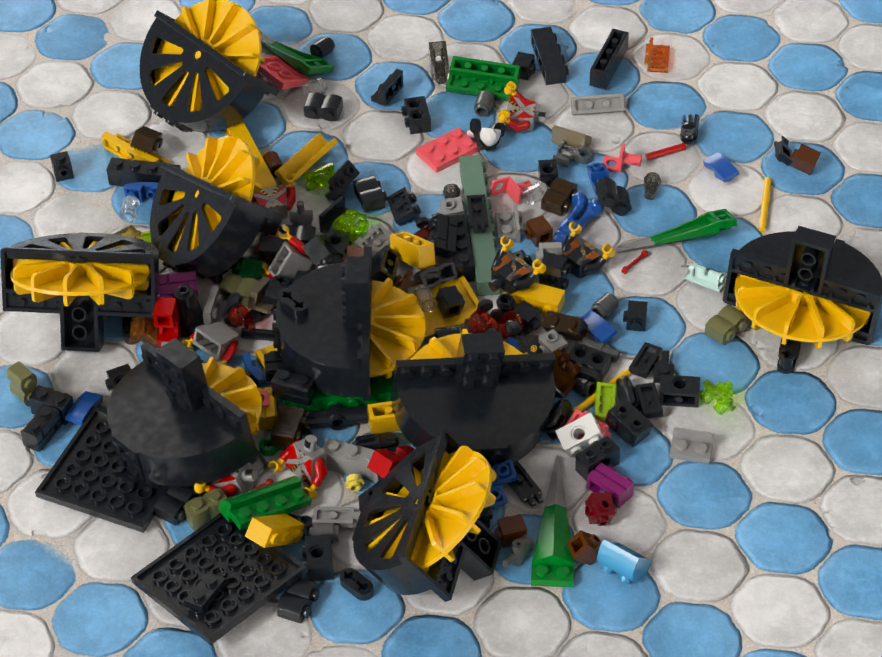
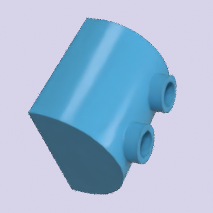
(622, 560)

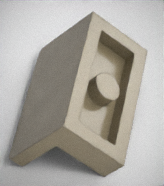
(571, 137)
(256, 297)

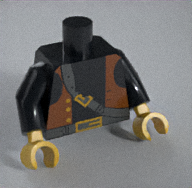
(582, 256)
(512, 272)

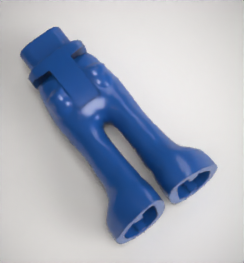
(580, 204)

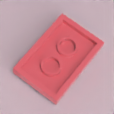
(281, 73)
(446, 149)

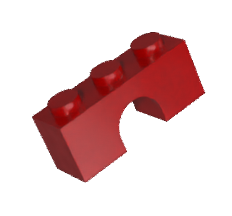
(167, 320)
(384, 460)

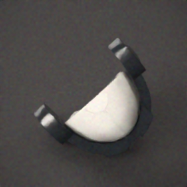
(486, 138)

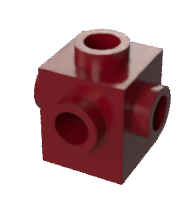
(600, 508)

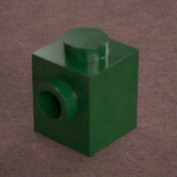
(248, 267)

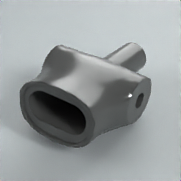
(301, 216)
(519, 550)

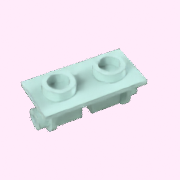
(710, 279)

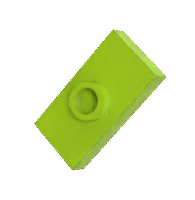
(604, 399)

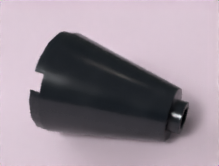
(189, 310)

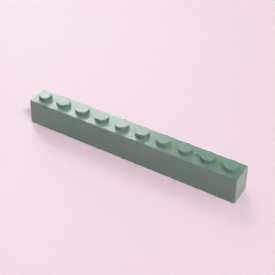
(482, 244)

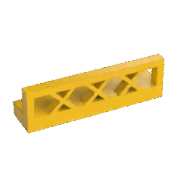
(121, 147)
(304, 158)

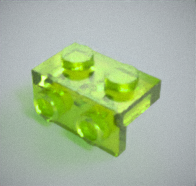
(353, 222)

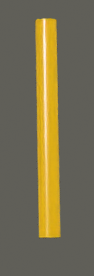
(765, 204)
(590, 400)

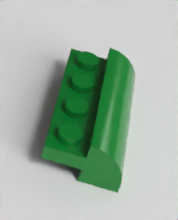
(474, 75)
(267, 500)

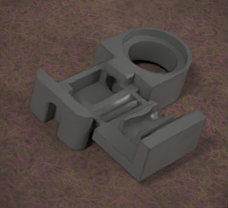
(566, 153)

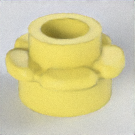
(354, 482)

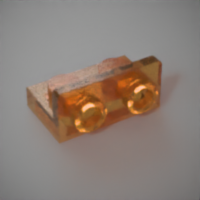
(657, 57)
(145, 330)

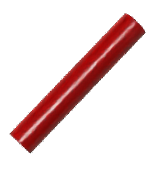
(666, 151)

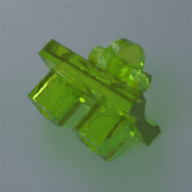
(318, 177)
(721, 392)

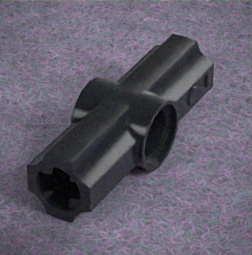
(337, 417)

